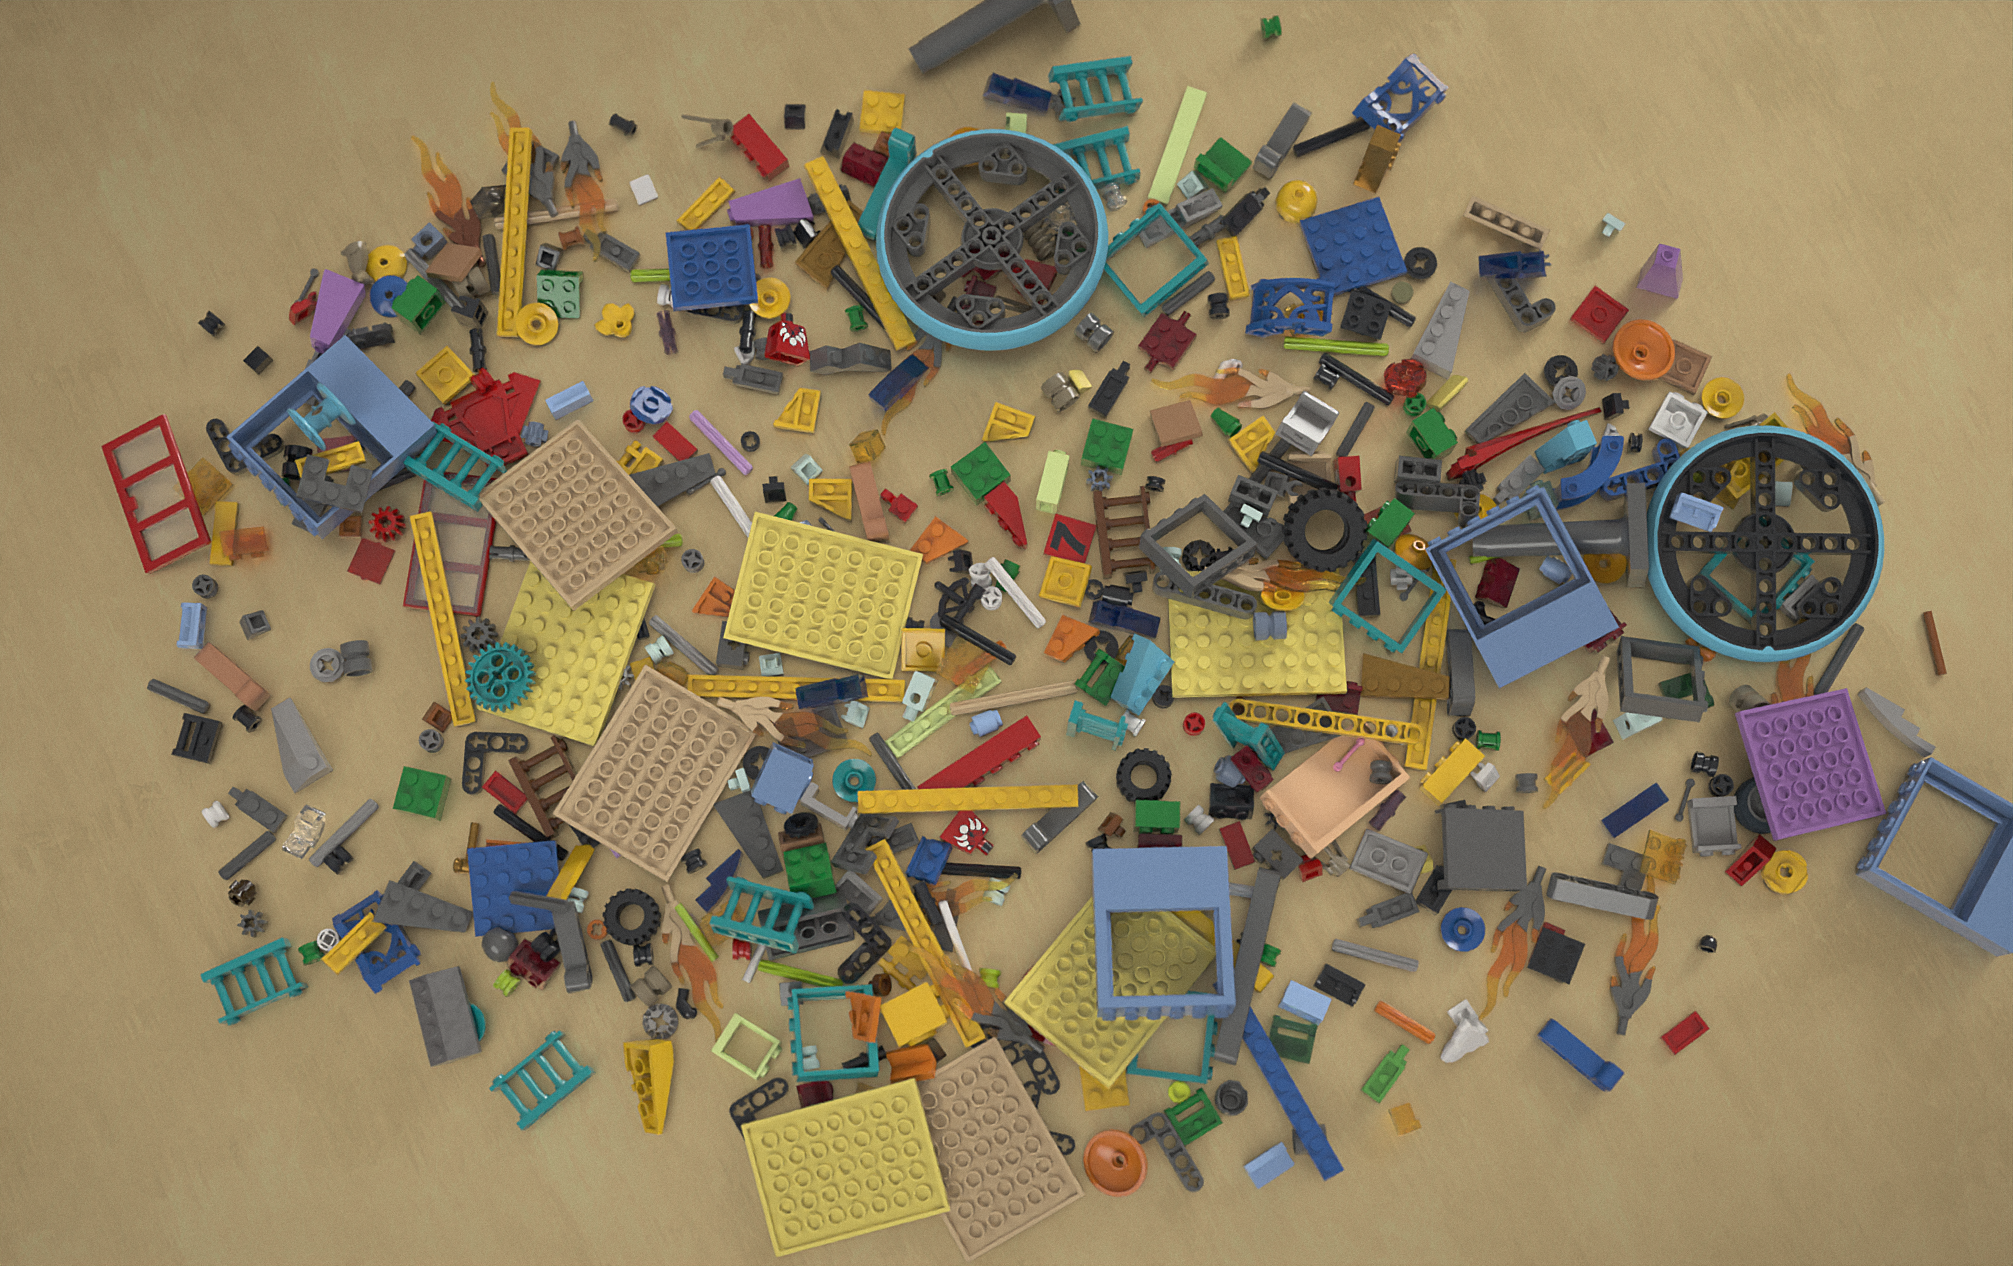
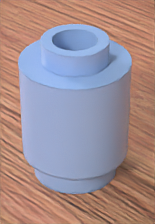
(1555, 570)
(985, 722)

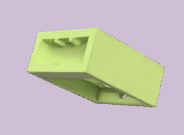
(1052, 481)
(727, 1036)

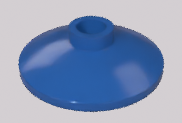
(381, 288)
(1473, 926)

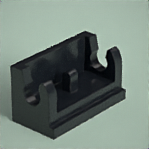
(837, 134)
(472, 315)
(1430, 897)
(1339, 985)

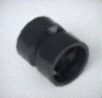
(292, 453)

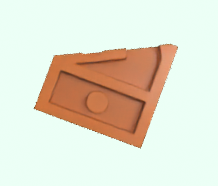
(938, 541)
(715, 599)
(1069, 638)
(864, 1015)

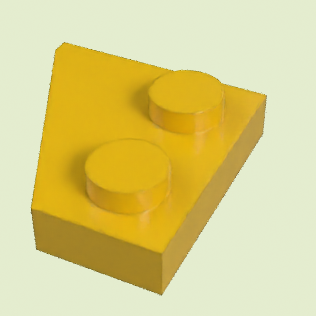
(800, 412)
(832, 495)

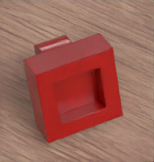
(1309, 868)

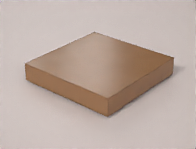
(453, 262)
(1687, 368)
(1176, 423)

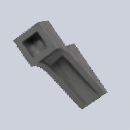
(852, 358)

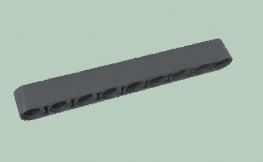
(1248, 964)

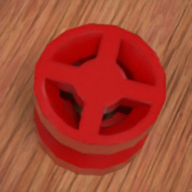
(482, 381)
(629, 419)
(1195, 720)
(741, 949)

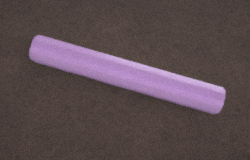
(720, 442)

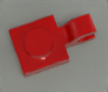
(303, 309)
(901, 506)

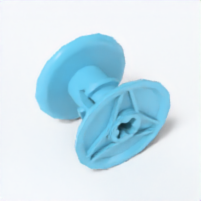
(313, 425)

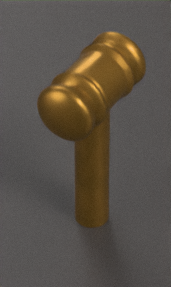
(462, 865)

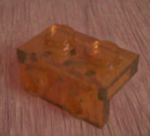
(243, 542)

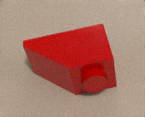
(1751, 860)

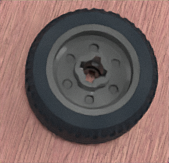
(1749, 808)

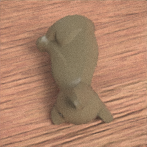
(357, 260)

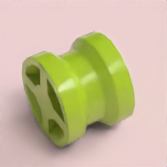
(990, 977)
(507, 983)

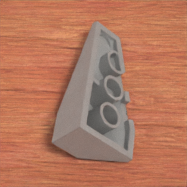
(299, 751)

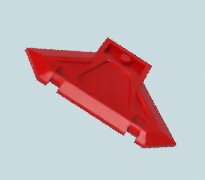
(493, 418)

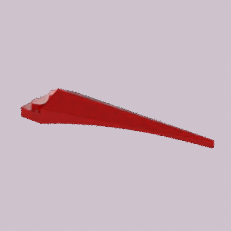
(1484, 452)

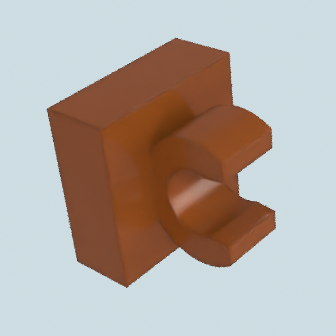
(881, 144)
(1111, 825)

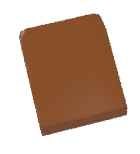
(437, 717)

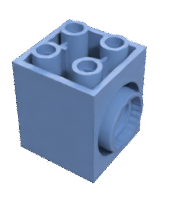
(782, 779)

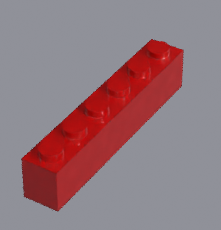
(987, 757)

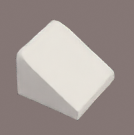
(643, 189)

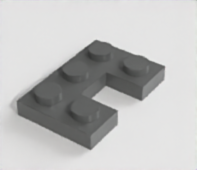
(348, 497)
(812, 749)
(851, 853)

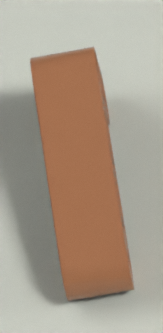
(869, 502)
(232, 676)

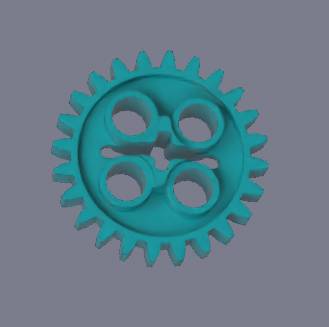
(486, 665)

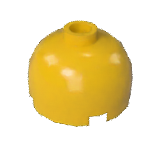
(1296, 201)

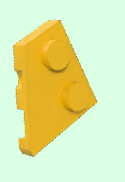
(1007, 424)
(1252, 441)

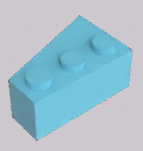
(1566, 447)
(1142, 675)

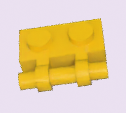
(644, 461)
(910, 960)

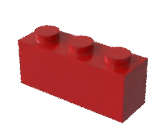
(758, 148)

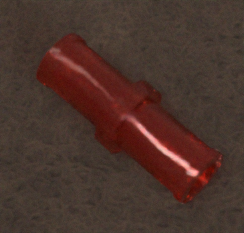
(765, 246)

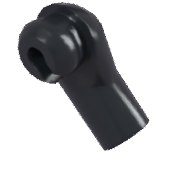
(1479, 605)
(683, 1006)

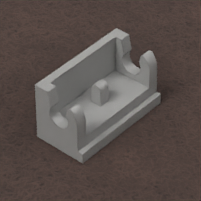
(1790, 602)
(859, 892)

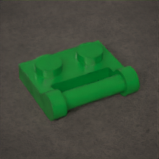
(1105, 683)
(1196, 1123)

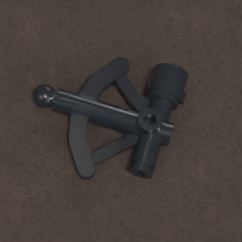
(965, 604)

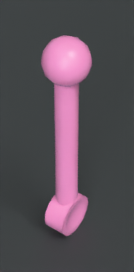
(1338, 765)

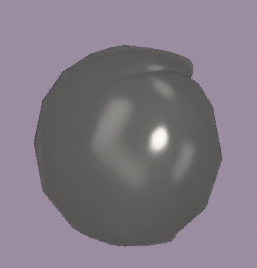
(499, 944)
(1231, 1098)

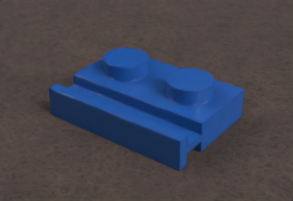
(929, 860)

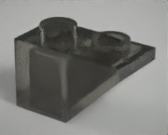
(489, 201)

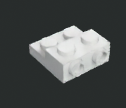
(1678, 419)

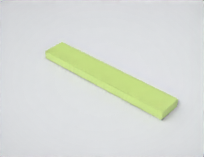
(1177, 145)
(937, 716)

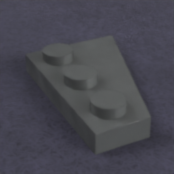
(1265, 533)

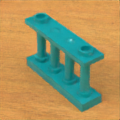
(1100, 70)
(1098, 142)
(453, 487)
(1095, 725)
(1258, 739)
(761, 935)
(237, 968)
(562, 1087)

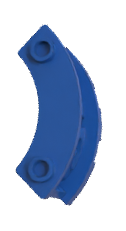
(1371, 110)
(1261, 317)
(1584, 485)
(380, 972)

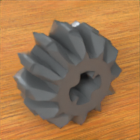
(473, 631)

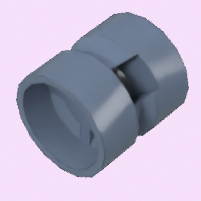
(1272, 625)

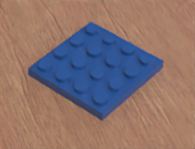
(1353, 246)
(711, 267)
(509, 868)

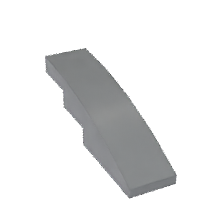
(1184, 214)
(1890, 717)

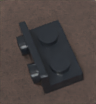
(1231, 801)

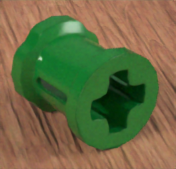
(856, 318)
(941, 482)
(1488, 740)

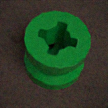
(1271, 27)
(1418, 401)
(311, 953)
(1269, 955)

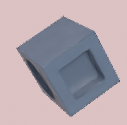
(427, 233)

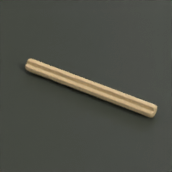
(563, 212)
(1012, 698)

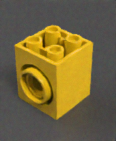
(915, 1015)

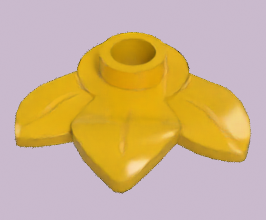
(614, 318)

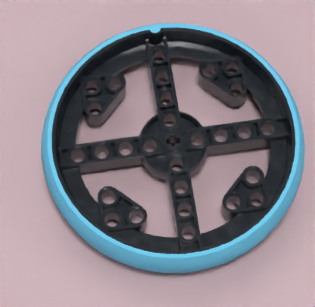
(1846, 489)

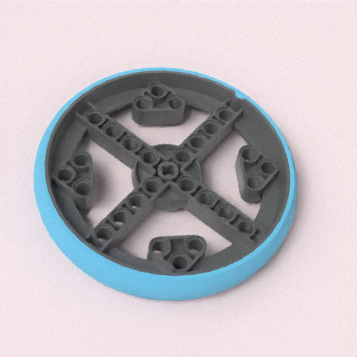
(987, 148)

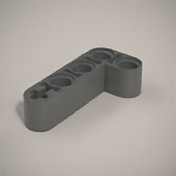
(1282, 140)
(1525, 308)
(1440, 497)
(1460, 672)
(1057, 819)
(573, 950)
(1171, 1154)

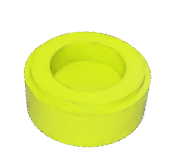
(1179, 1091)

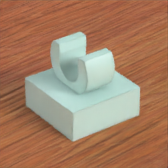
(1612, 223)
(1250, 514)
(771, 665)
(856, 713)
(741, 781)

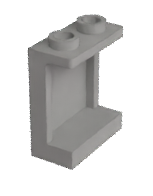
(1307, 423)
(808, 800)
(1713, 825)

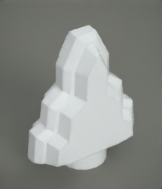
(1465, 1039)

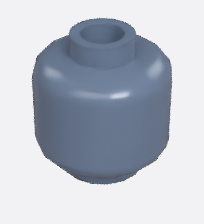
(1227, 772)

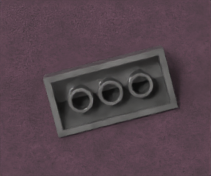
(815, 927)
(445, 1016)

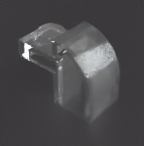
(307, 831)

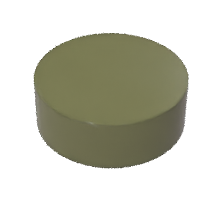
(1402, 292)

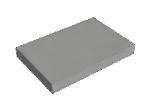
(1388, 861)

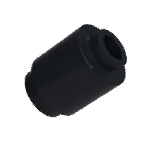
(1117, 595)

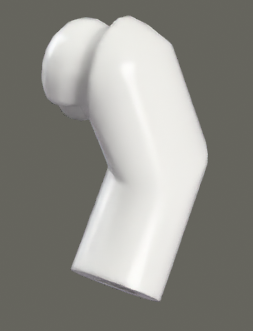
(1227, 364)

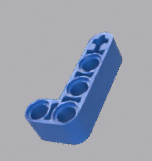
(1640, 475)
(1598, 1071)

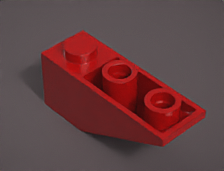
(1006, 507)

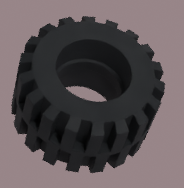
(1151, 759)
(614, 909)

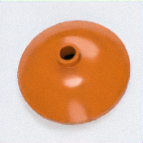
(1650, 342)
(1107, 1170)

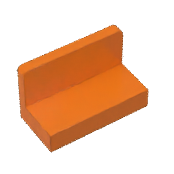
(911, 1063)

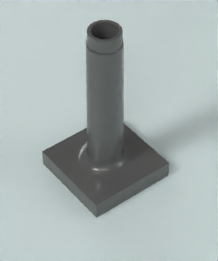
(980, 23)
(1616, 536)

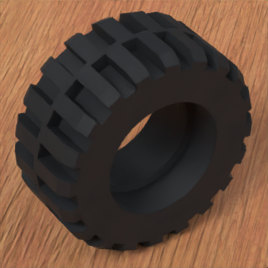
(1344, 550)

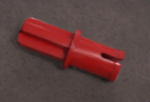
(1163, 452)

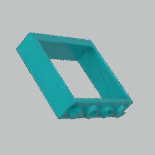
(1136, 227)
(1355, 574)
(1790, 585)
(826, 993)
(1208, 1051)

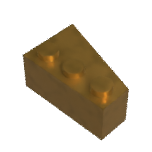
(1378, 158)

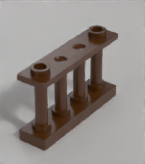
(1103, 524)
(531, 786)

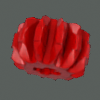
(381, 518)

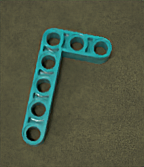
(901, 152)

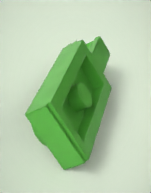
(1386, 1074)

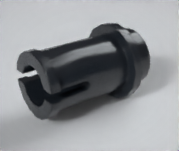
(623, 125)

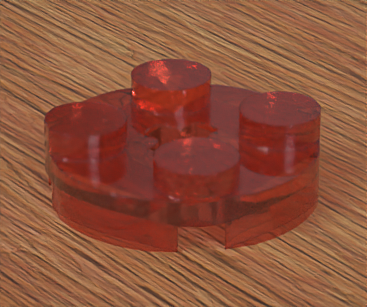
(1405, 387)

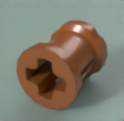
(571, 238)

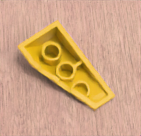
(1741, 469)
(651, 1071)

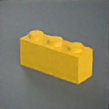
(1451, 771)

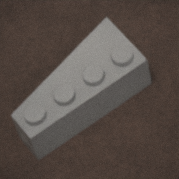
(1440, 340)

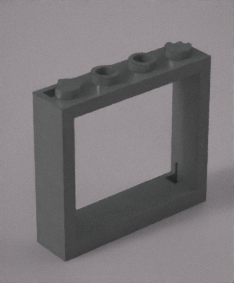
(1194, 585)
(1658, 705)

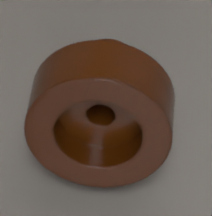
(881, 984)

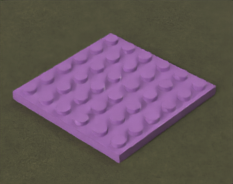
(1810, 764)

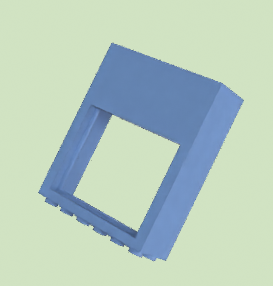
(384, 418)
(1541, 628)
(1161, 882)
(1986, 899)

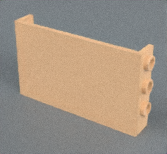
(1323, 803)

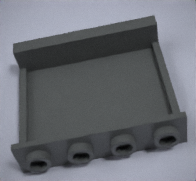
(1483, 848)

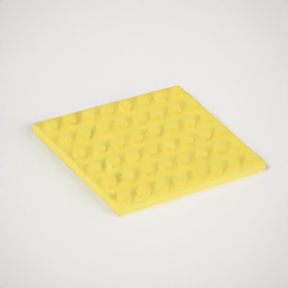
(823, 596)
(574, 653)
(1221, 658)
(1149, 957)
(845, 1167)

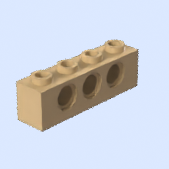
(1506, 222)

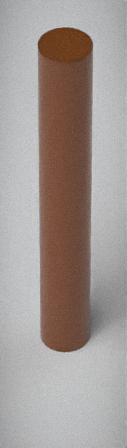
(1934, 641)

